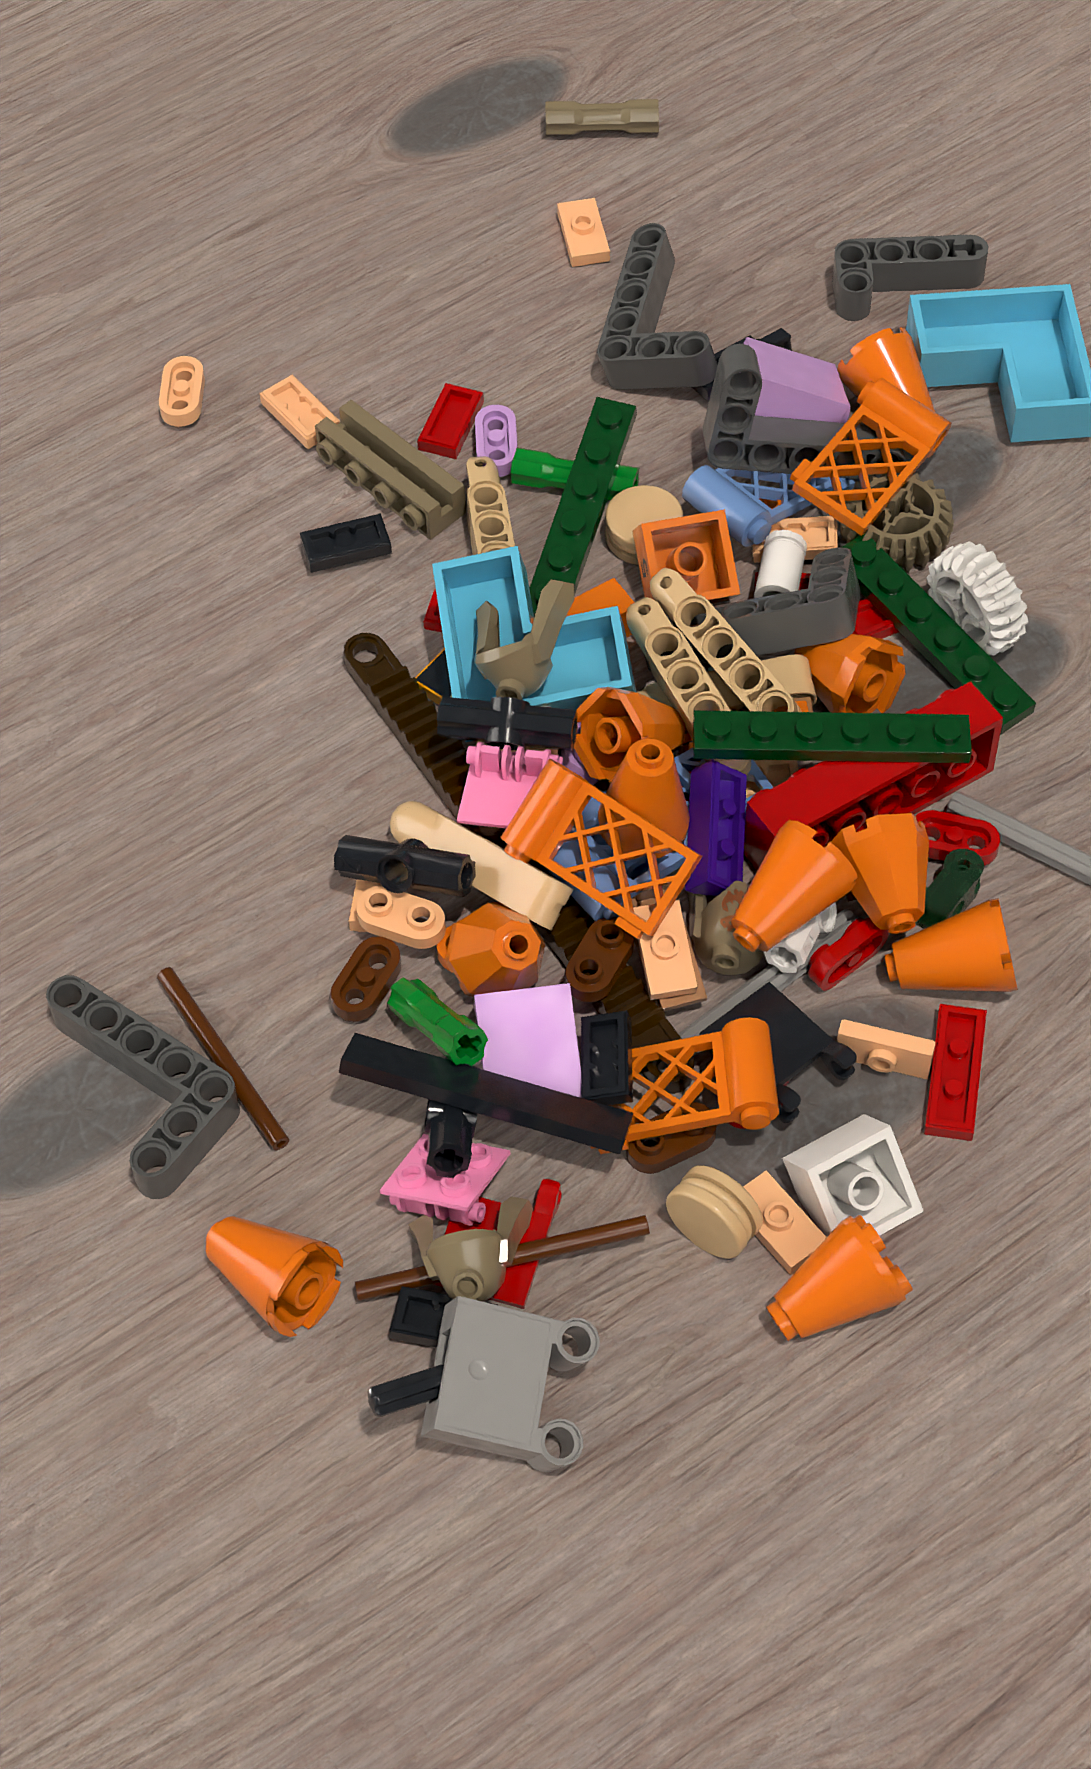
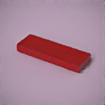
(955, 1072)

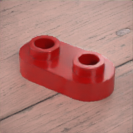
(959, 833)
(837, 961)

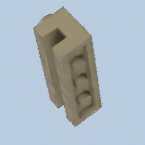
(391, 470)

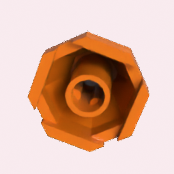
(855, 673)
(617, 719)
(889, 868)
(494, 951)

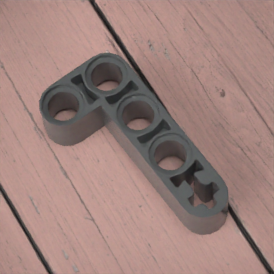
(903, 265)

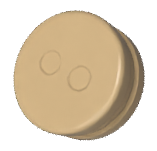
(633, 508)
(714, 1211)

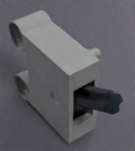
(493, 1382)

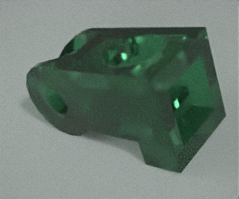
(953, 887)

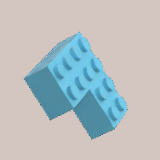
(1011, 337)
(587, 653)

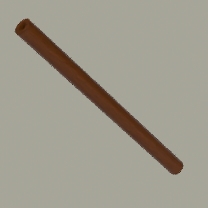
(525, 1253)

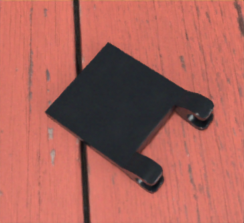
(794, 1042)

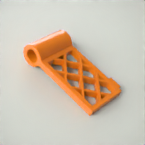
(898, 424)
(545, 824)
(742, 1083)

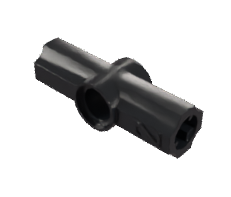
(507, 722)
(424, 870)
(449, 1137)

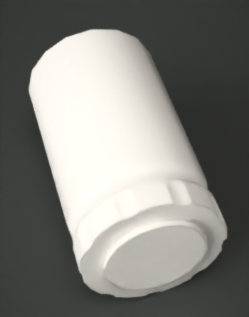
(781, 563)

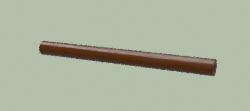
(223, 1058)

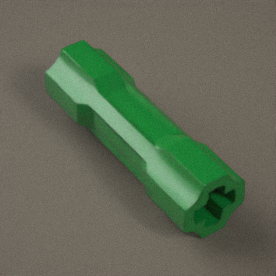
(544, 470)
(452, 1033)

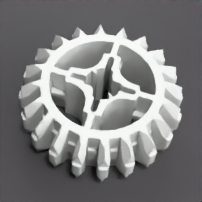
(979, 596)

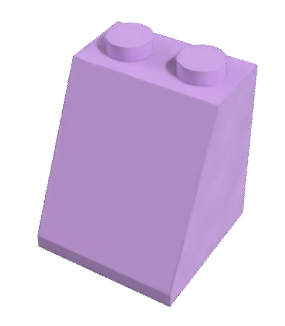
(798, 386)
(531, 1036)

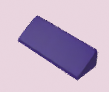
(716, 827)

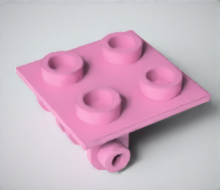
(498, 783)
(419, 1190)

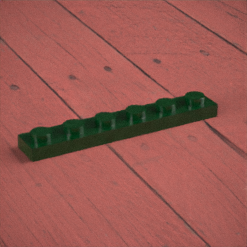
(584, 495)
(935, 632)
(831, 736)

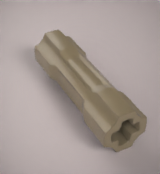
(630, 116)

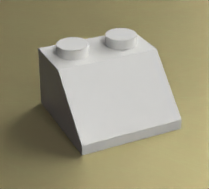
(853, 1175)

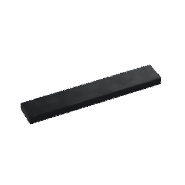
(486, 1093)

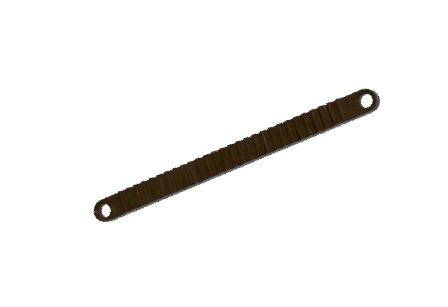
(445, 767)

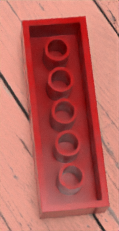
(851, 791)

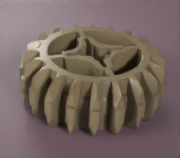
(911, 526)

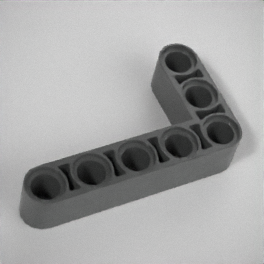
(628, 345)
(763, 443)
(795, 618)
(153, 1070)

